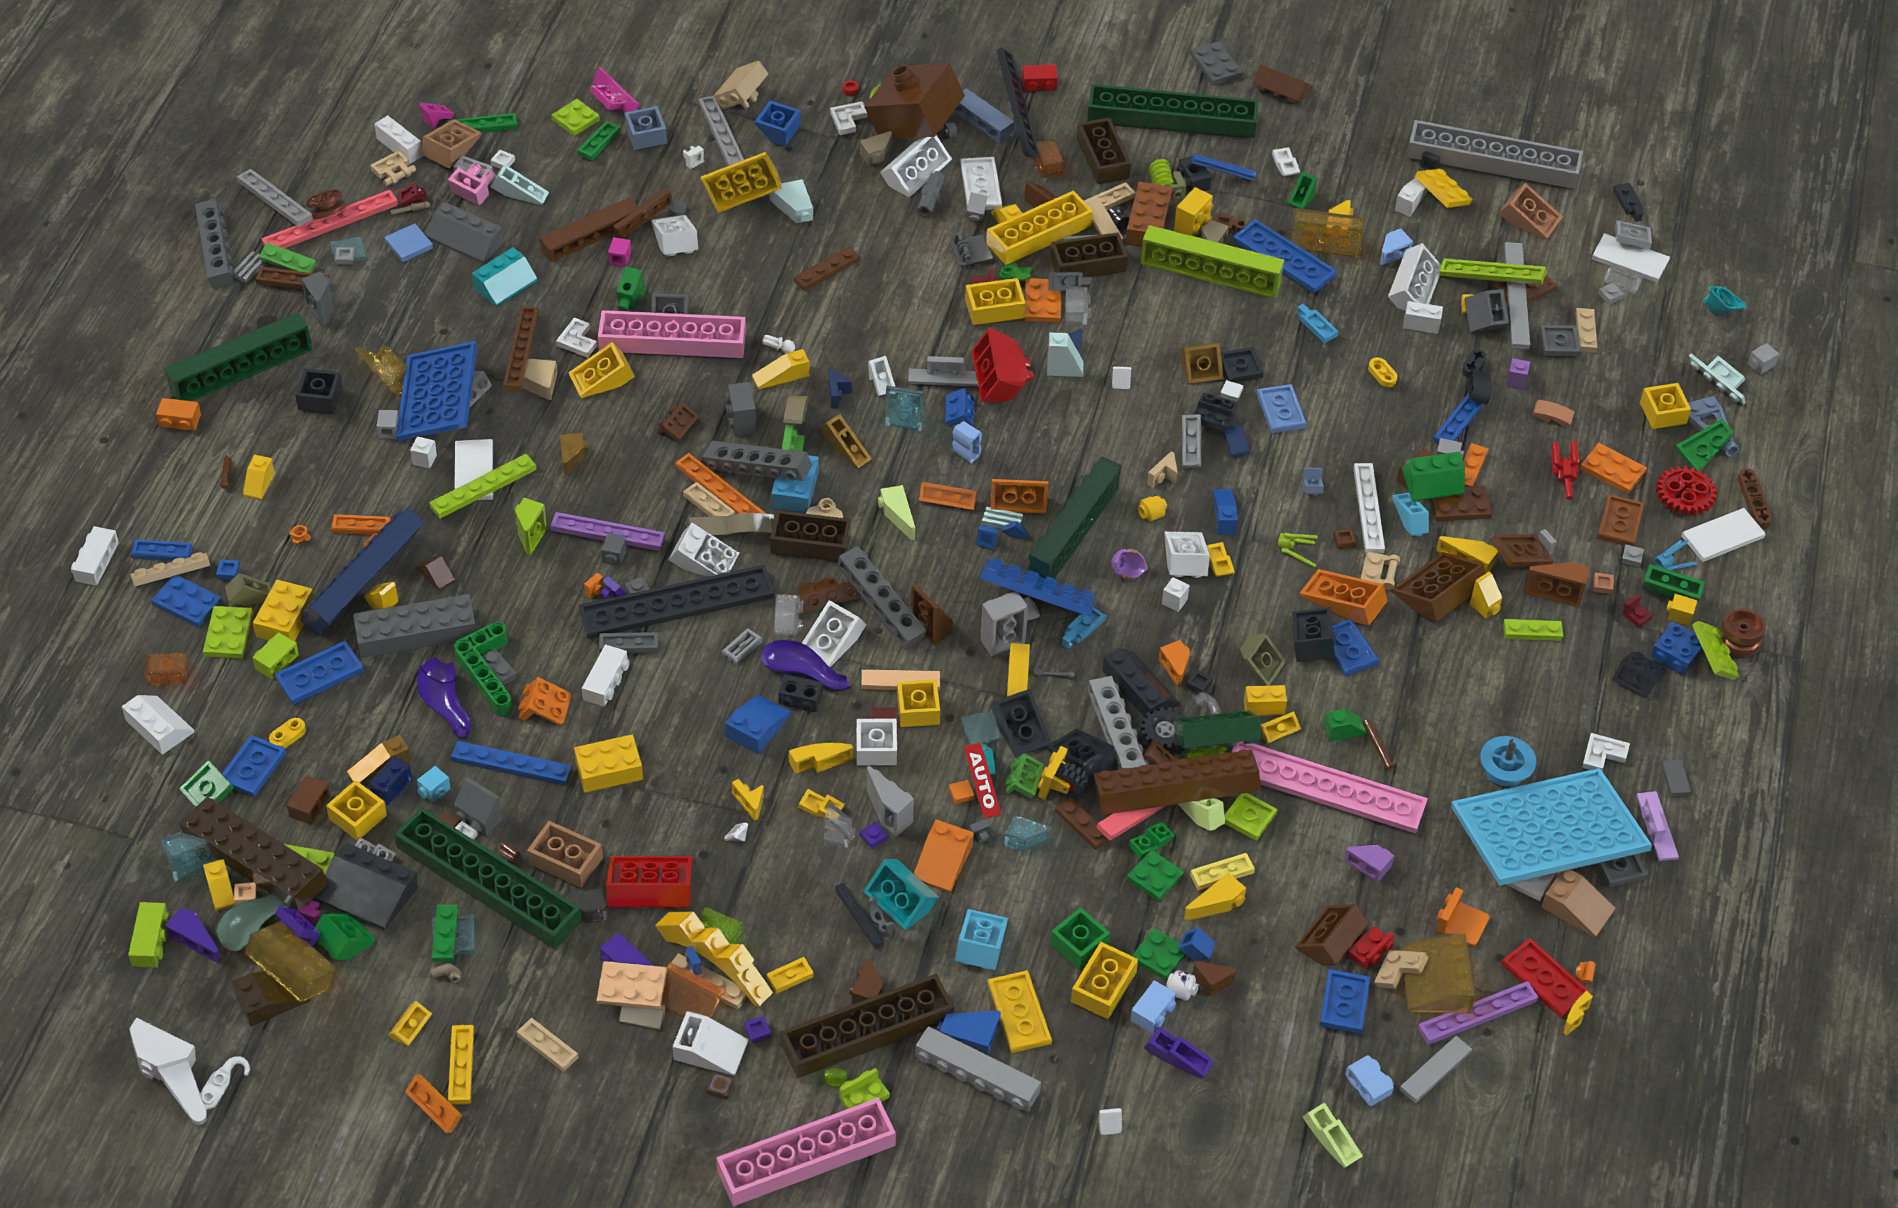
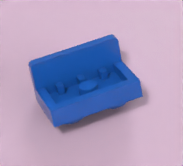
(960, 407)

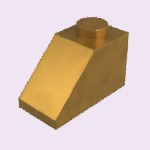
(572, 451)

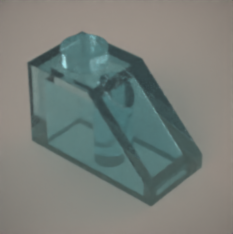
(1026, 834)

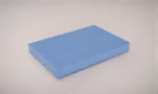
(1281, 408)

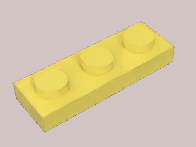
(1210, 874)

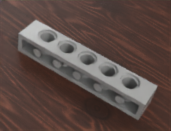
(1116, 722)

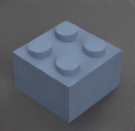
(645, 128)

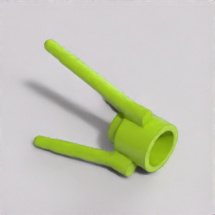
(1288, 541)

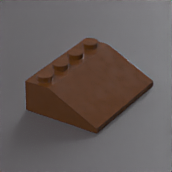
(1440, 585)

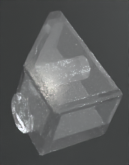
(837, 827)

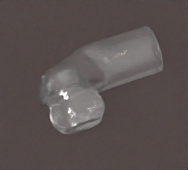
(1203, 698)

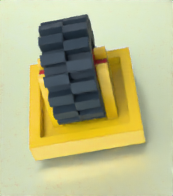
(1062, 777)

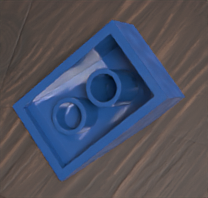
(755, 723)

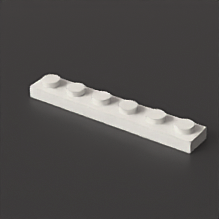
(1369, 508)

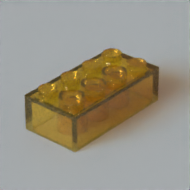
(291, 961)

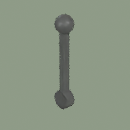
(1038, 672)

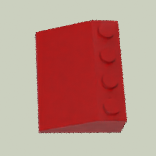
(649, 881)

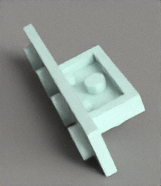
(1722, 374)

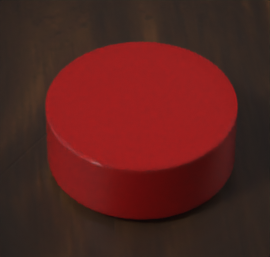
(850, 88)

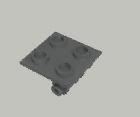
(970, 249)

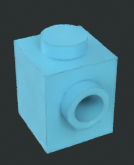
(433, 784)

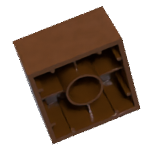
(915, 100)

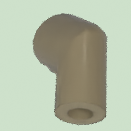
(448, 970)

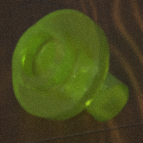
(835, 1077)

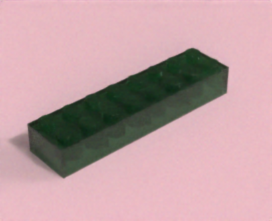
(1075, 519)

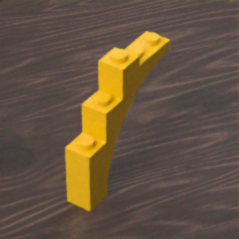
(732, 959)

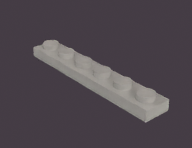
(275, 198)

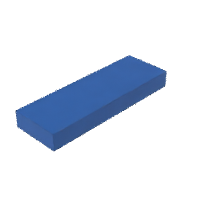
(160, 550)

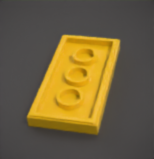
(1020, 1011)

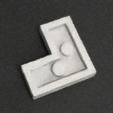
(845, 114)
(574, 340)
(1601, 748)

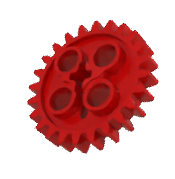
(1686, 491)

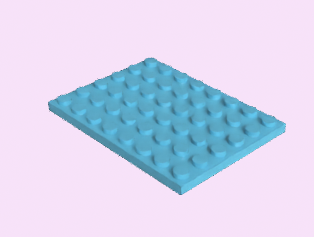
(1550, 826)

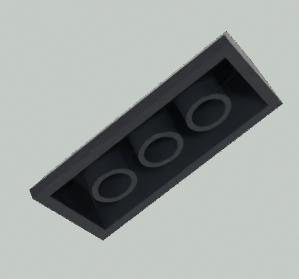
(1137, 682)

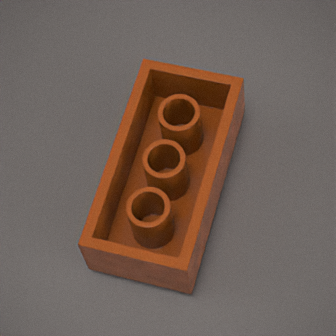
(1149, 208)

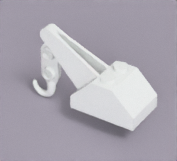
(171, 1061)

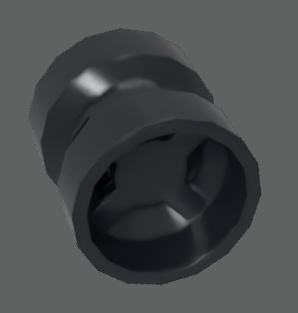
(1119, 218)

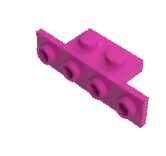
(611, 93)

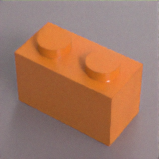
(178, 414)

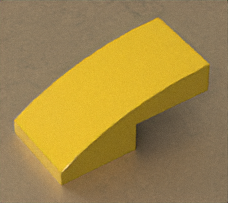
(1219, 561)
(816, 804)
(1576, 1013)

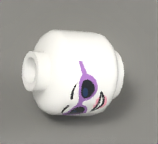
(1182, 984)

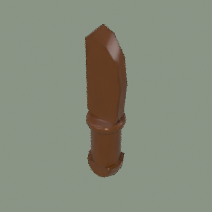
(225, 472)

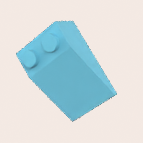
(981, 939)

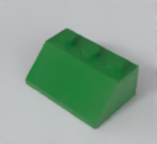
(1435, 476)

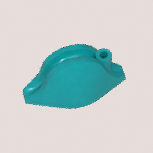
(1722, 301)

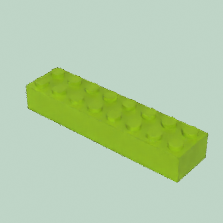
(1212, 261)

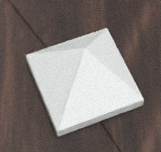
(737, 833)

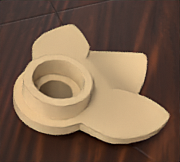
(825, 507)

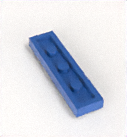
(1458, 420)

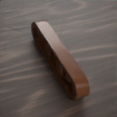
(1750, 498)

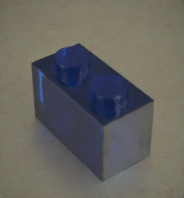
(391, 779)

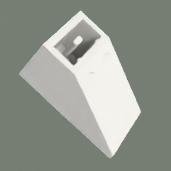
(702, 553)
(708, 1044)

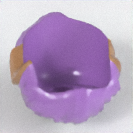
(1128, 564)

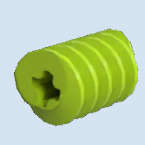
(1161, 173)

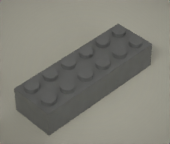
(414, 625)

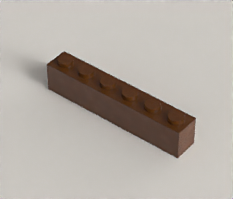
(585, 230)

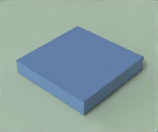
(408, 242)

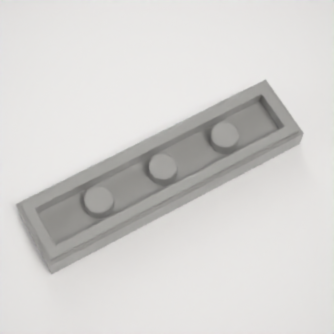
(1435, 1069)

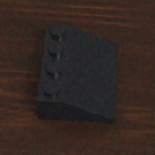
(367, 886)

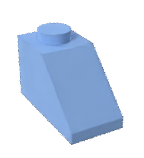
(1395, 246)

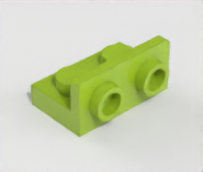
(863, 1089)

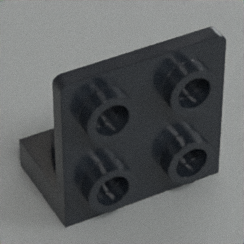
(1639, 673)

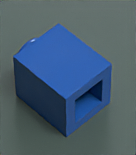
(1197, 945)

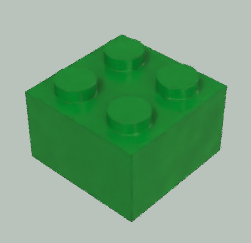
(1078, 937)

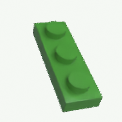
(286, 259)

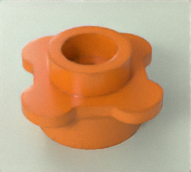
(299, 534)

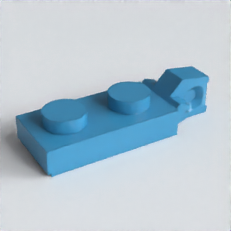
(1317, 323)
(1082, 627)

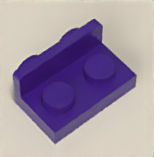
(302, 928)

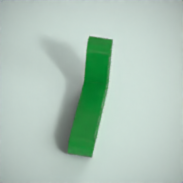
(469, 656)

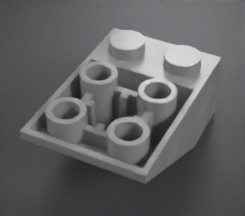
(890, 802)

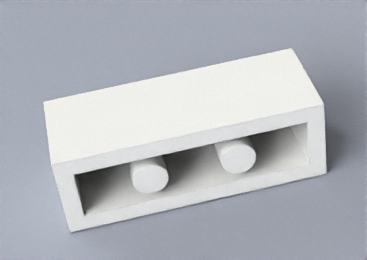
(398, 138)
(94, 555)
(605, 675)

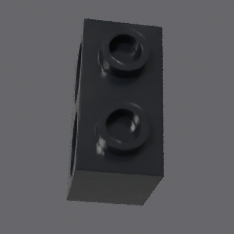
(800, 693)

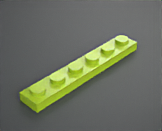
(1493, 271)
(482, 486)

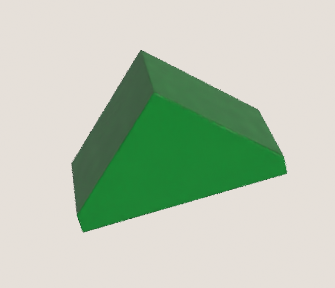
(1304, 190)

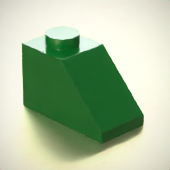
(1342, 725)

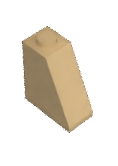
(541, 377)

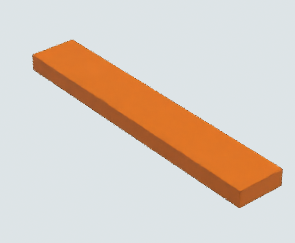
(717, 486)

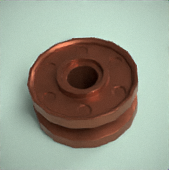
(326, 203)

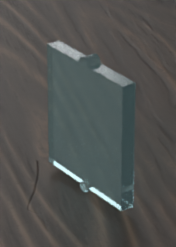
(349, 243)
(981, 728)

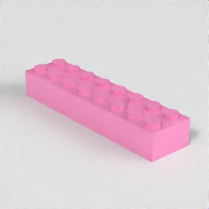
(673, 333)
(805, 1151)

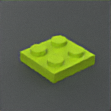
(575, 117)
(1250, 815)

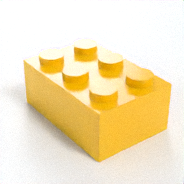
(995, 301)
(283, 611)
(608, 763)
(1104, 980)

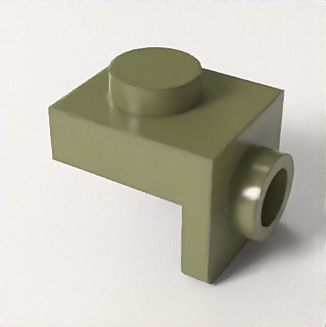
(1179, 186)

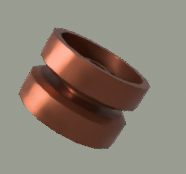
(1743, 632)

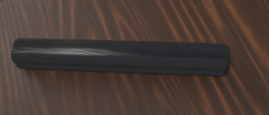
(859, 915)

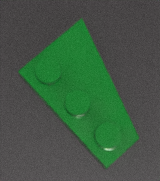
(1705, 444)

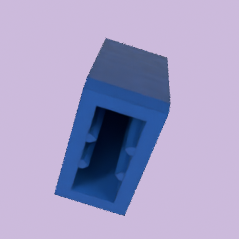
(972, 1028)

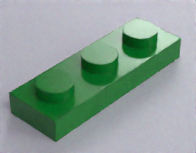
(598, 140)
(445, 933)

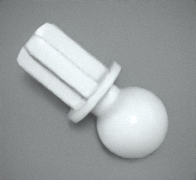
(786, 346)

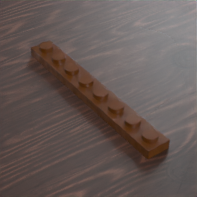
(520, 349)

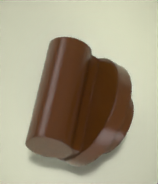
(508, 852)

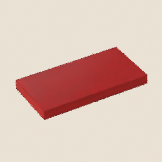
(1546, 976)

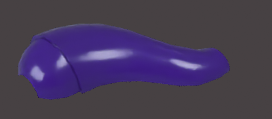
(437, 689)

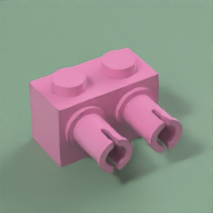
(469, 186)

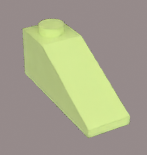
(897, 509)
(1205, 813)

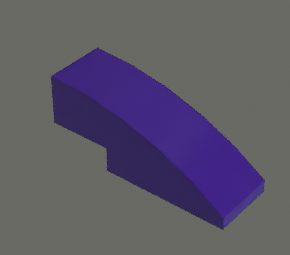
(1178, 1053)

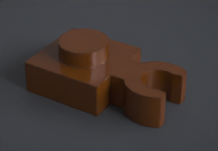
(1236, 225)

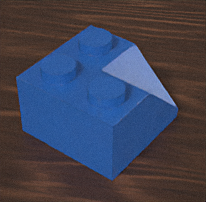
(778, 122)

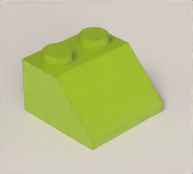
(530, 523)

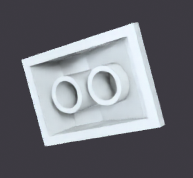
(675, 235)
(1186, 554)
(834, 632)

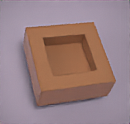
(1603, 583)

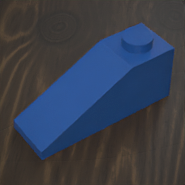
(1225, 512)

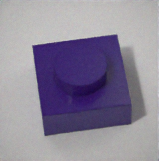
(873, 835)
(757, 1029)

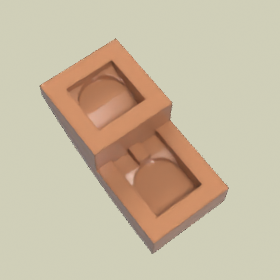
(1548, 410)

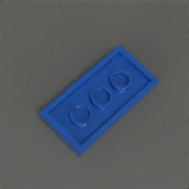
(319, 672)

